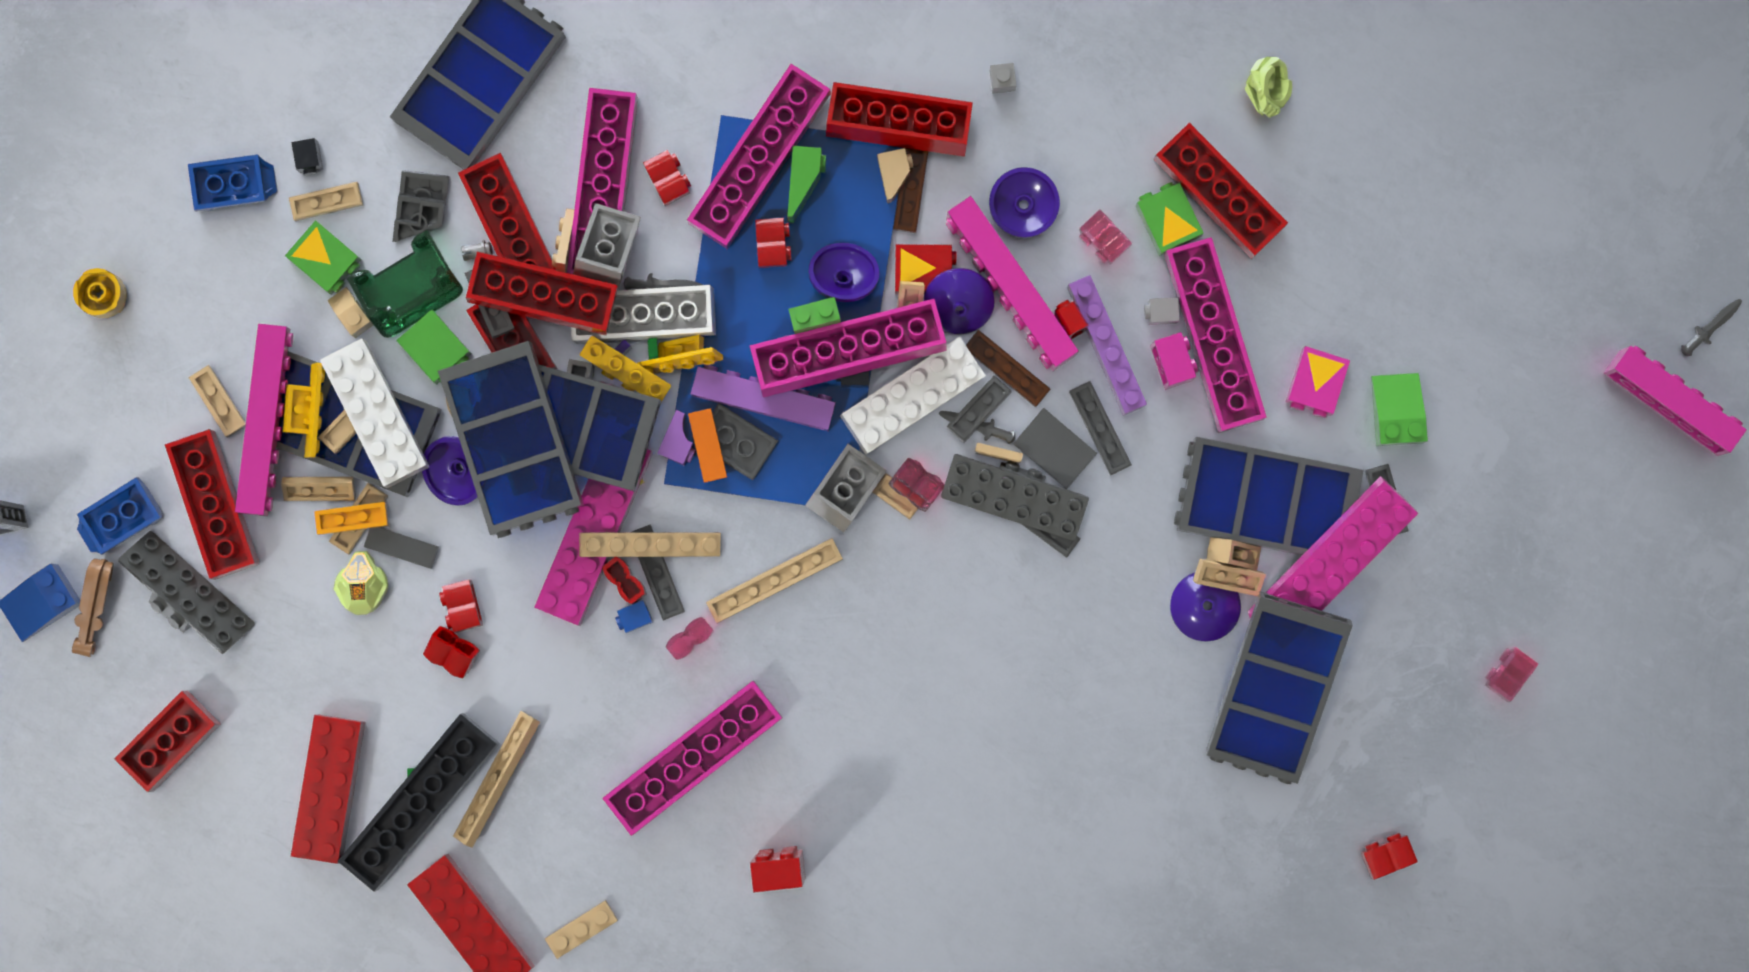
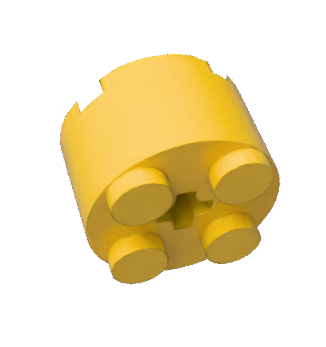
(90, 284)

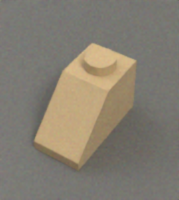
(894, 171)
(350, 312)
(1233, 553)

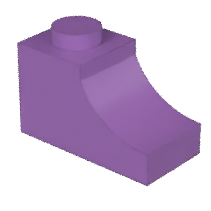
(675, 444)

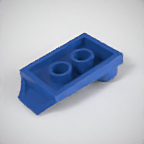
(231, 182)
(118, 516)

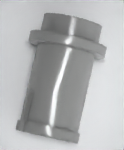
(484, 247)

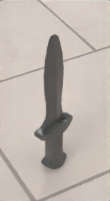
(656, 283)
(1704, 333)
(986, 428)

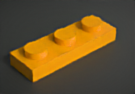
(351, 518)

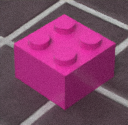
(1174, 360)

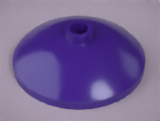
(1028, 186)
(847, 264)
(964, 289)
(445, 475)
(1194, 620)

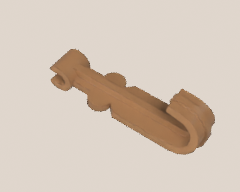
(92, 605)

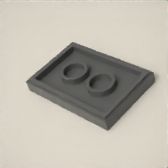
(741, 443)
(1055, 448)

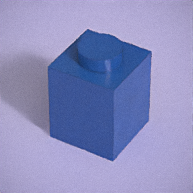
(633, 617)

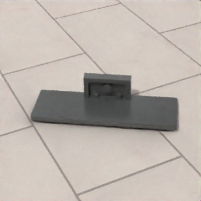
(1015, 495)
(184, 593)

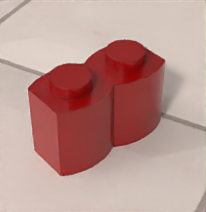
(666, 177)
(771, 242)
(1071, 318)
(628, 586)
(461, 606)
(451, 652)
(1388, 856)

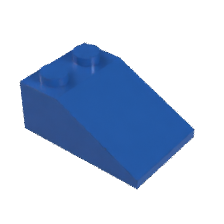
(39, 601)

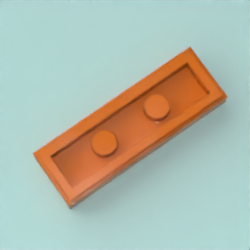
(707, 445)

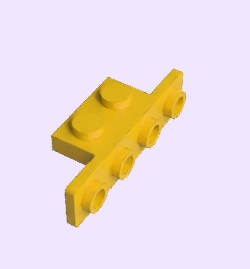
(680, 354)
(624, 369)
(302, 410)

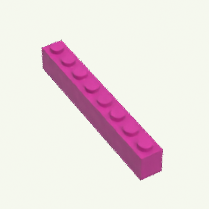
(263, 420)

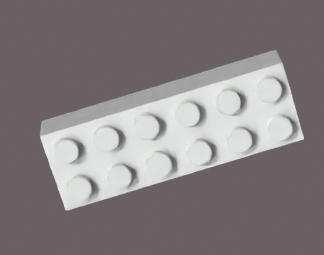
(658, 314)
(912, 395)
(374, 413)

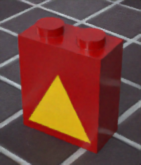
(922, 262)

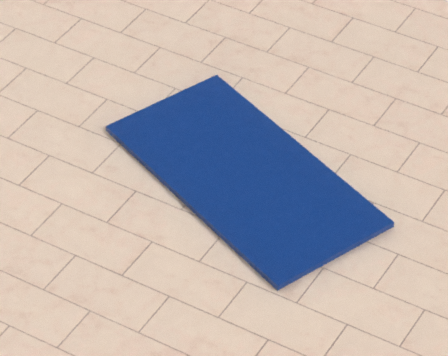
(755, 303)

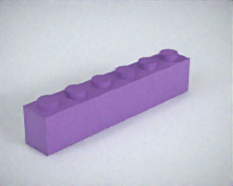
(1107, 346)
(747, 395)

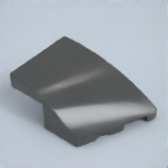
(419, 203)

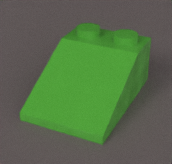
(805, 174)
(1398, 410)

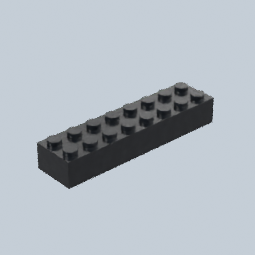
(418, 802)

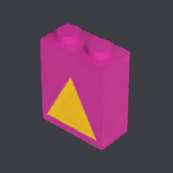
(1317, 382)

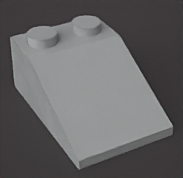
(606, 245)
(845, 488)

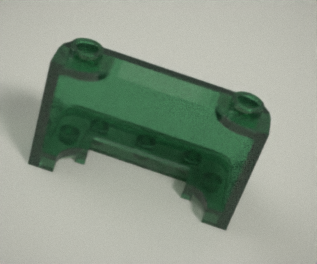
(407, 288)

